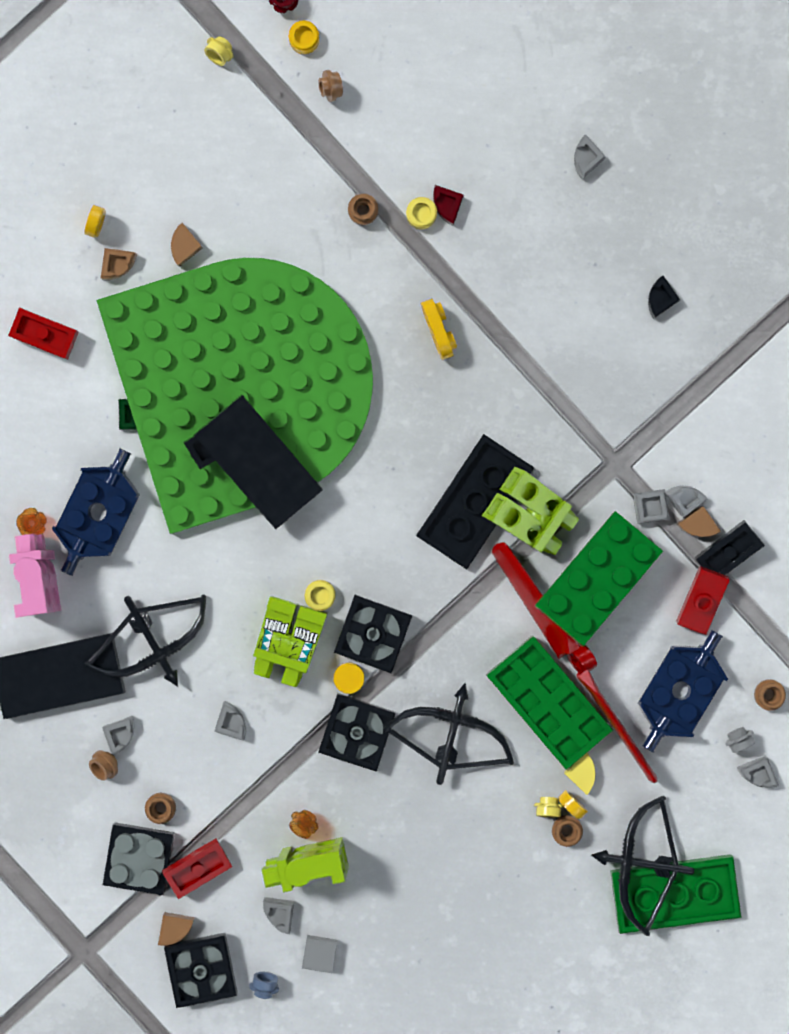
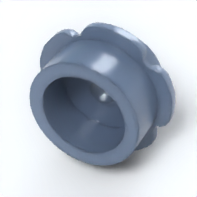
(264, 985)

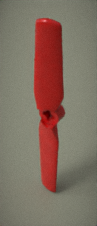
(562, 644)

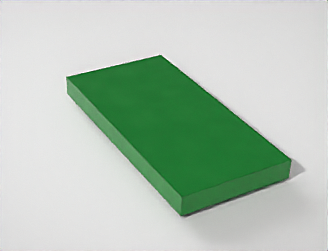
(692, 899)

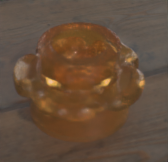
(31, 514)
(303, 824)

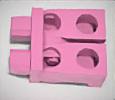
(35, 576)

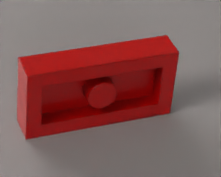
(43, 333)
(702, 600)
(197, 868)

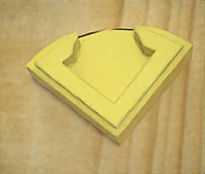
(582, 773)

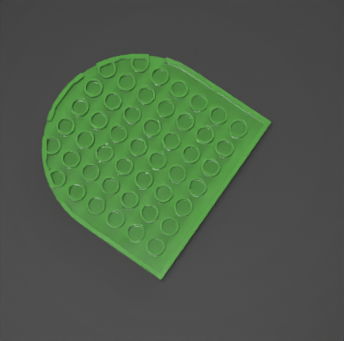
(229, 332)

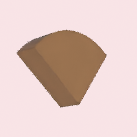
(183, 245)
(116, 263)
(699, 524)
(174, 928)

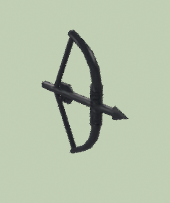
(142, 625)
(447, 751)
(661, 865)

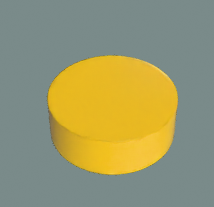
(304, 37)
(95, 221)
(349, 677)
(572, 805)

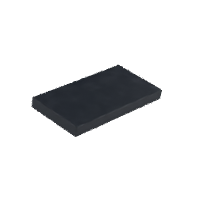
(258, 461)
(457, 519)
(57, 677)

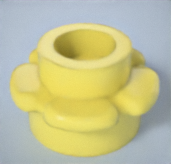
(218, 50)
(548, 807)

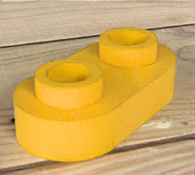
(443, 340)

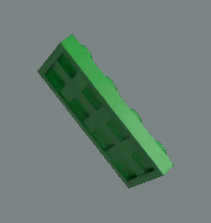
(598, 578)
(549, 702)

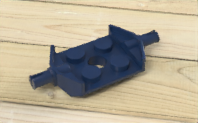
(78, 529)
(681, 715)

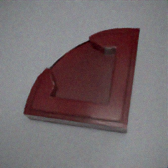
(447, 203)

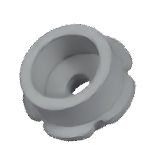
(740, 739)

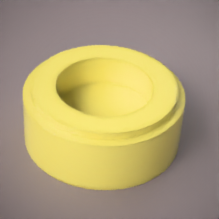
(421, 213)
(320, 595)

